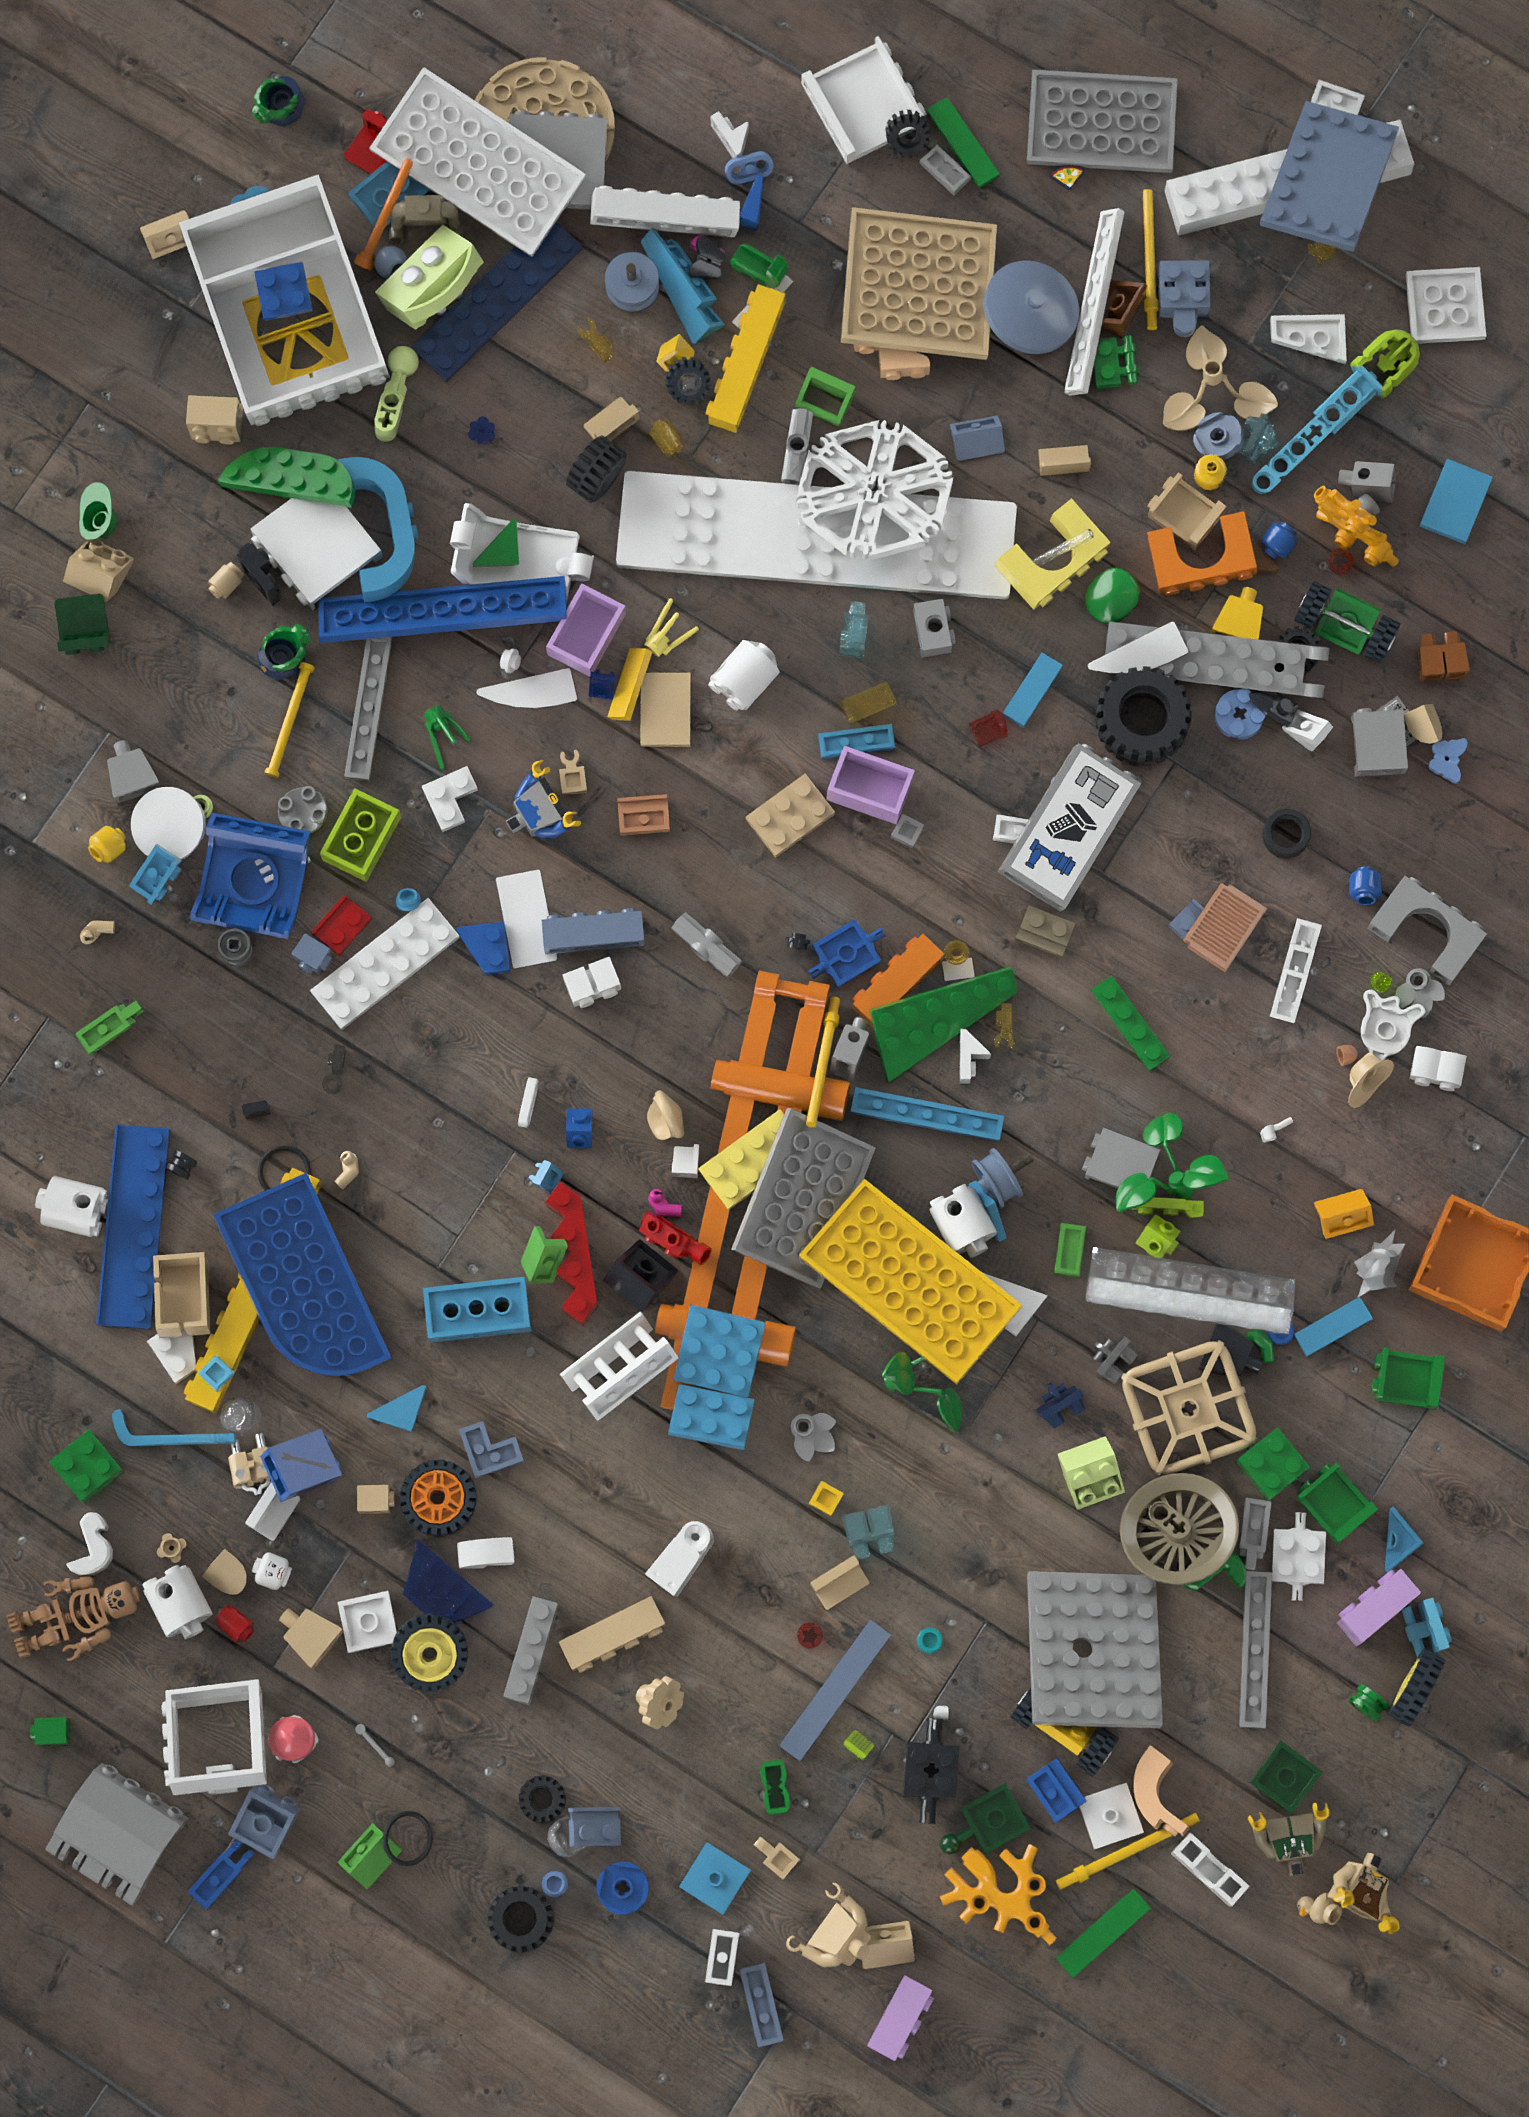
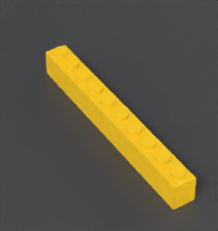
(232, 1335)

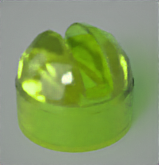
(1385, 980)

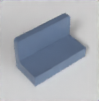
(977, 438)

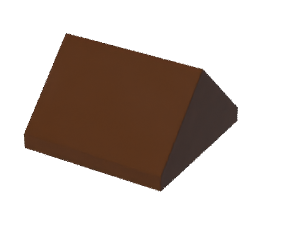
(1122, 305)

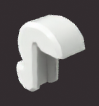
(99, 1548)

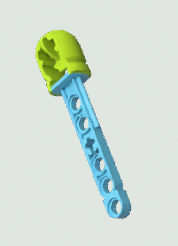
(1363, 385)

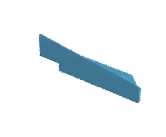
(688, 294)

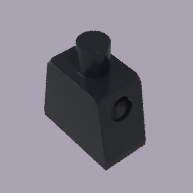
(1239, 1349)

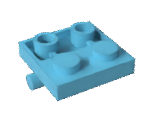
(1429, 1627)

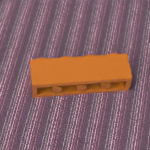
(900, 978)

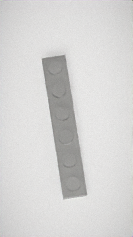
(368, 709)
(1255, 1650)

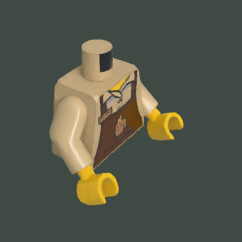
(1364, 1892)

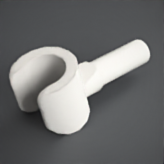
(1268, 1133)
(940, 1712)

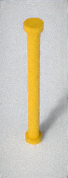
(289, 720)

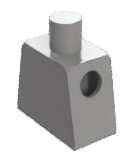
(1371, 478)
(130, 773)
(850, 1050)

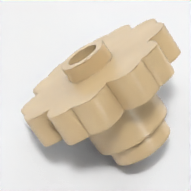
(660, 1702)

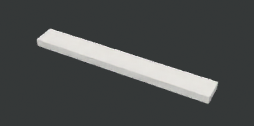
(1094, 302)

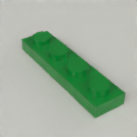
(1130, 1023)

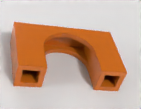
(1175, 575)

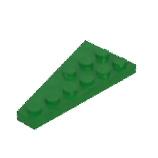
(922, 1023)

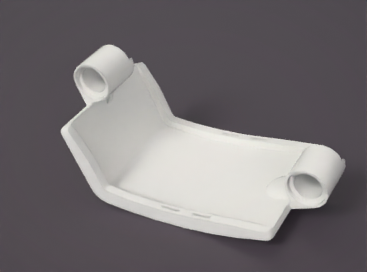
(541, 551)

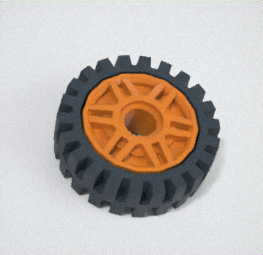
(432, 1478)

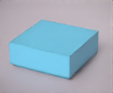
(216, 1373)

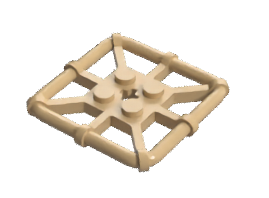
(1174, 1399)

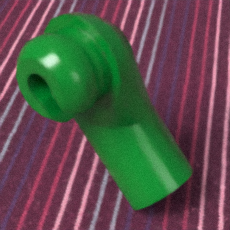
(1264, 1342)

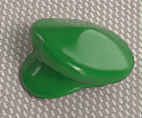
(1112, 595)

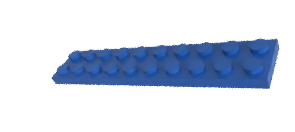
(443, 609)

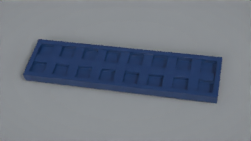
(494, 303)

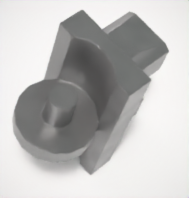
(1108, 1369)

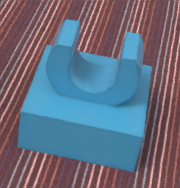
(547, 1176)

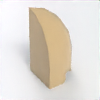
(1424, 724)
(226, 1573)

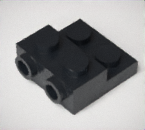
(257, 568)

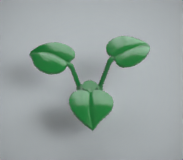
(1203, 1171)
(900, 1376)

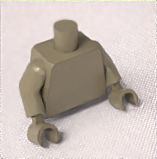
(423, 211)

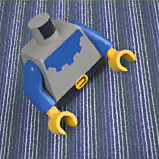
(539, 807)

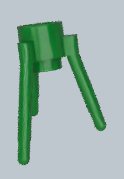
(439, 719)

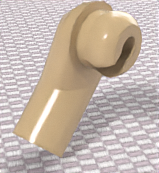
(95, 929)
(350, 1169)

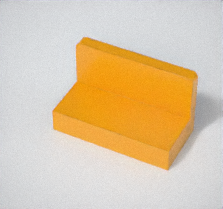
(1344, 1213)

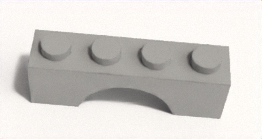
(530, 1650)

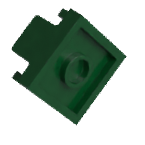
(1285, 1777)

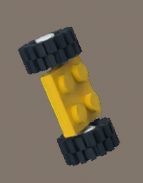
(1072, 1737)

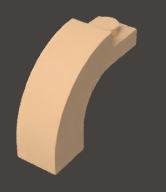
(1147, 1780)

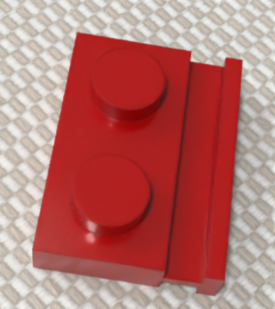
(341, 925)

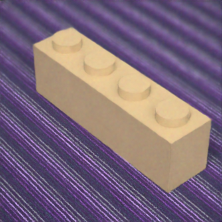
(611, 1634)

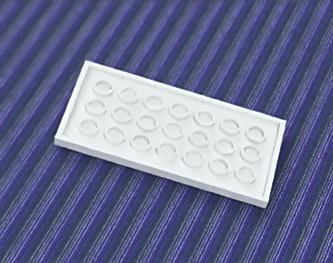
(478, 162)

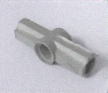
(798, 433)
(706, 945)

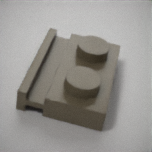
(1045, 931)

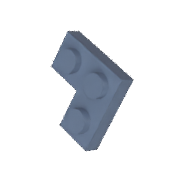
(487, 1457)

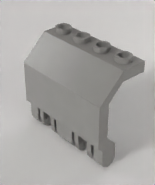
(117, 1830)

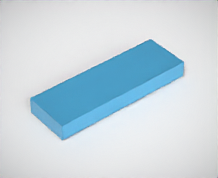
(1032, 690)
(863, 739)
(1333, 1326)

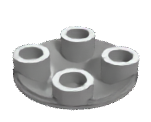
(302, 809)

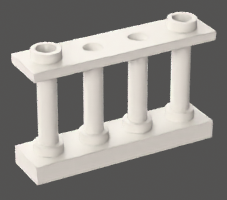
(630, 1378)

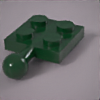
(992, 1820)

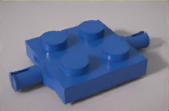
(846, 953)

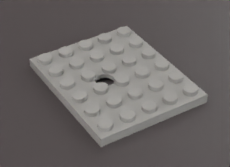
(1121, 1676)

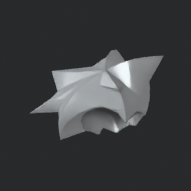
(1379, 1265)

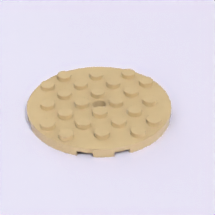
(547, 87)

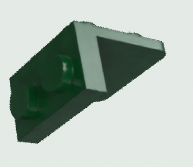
(82, 623)

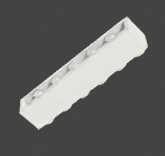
(665, 211)

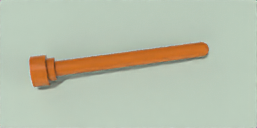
(366, 257)

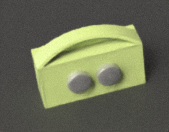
(430, 278)

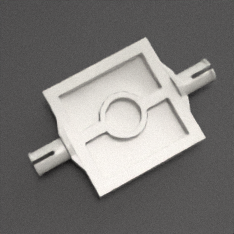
(1298, 1556)

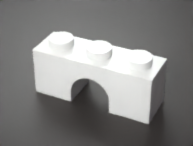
(1209, 1870)

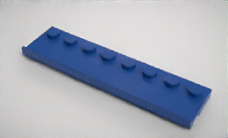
(133, 1226)

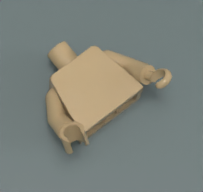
(840, 1936)

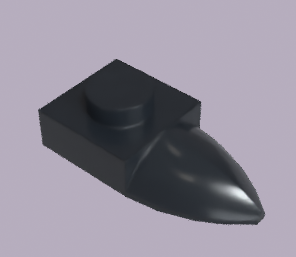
(1276, 707)

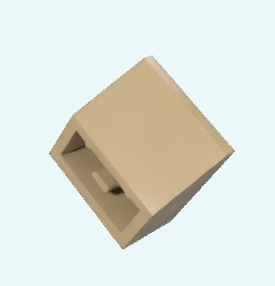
(97, 569)

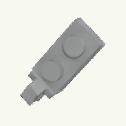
(1254, 1531)

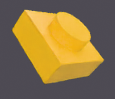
(826, 1498)

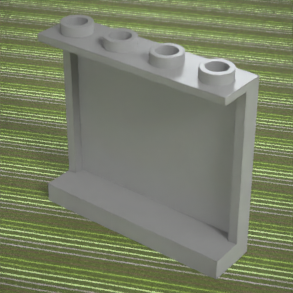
(575, 140)

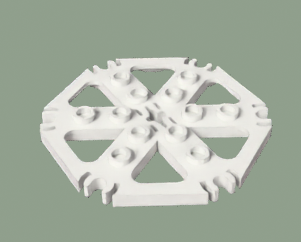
(857, 486)

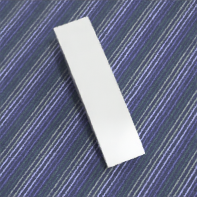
(1295, 970)

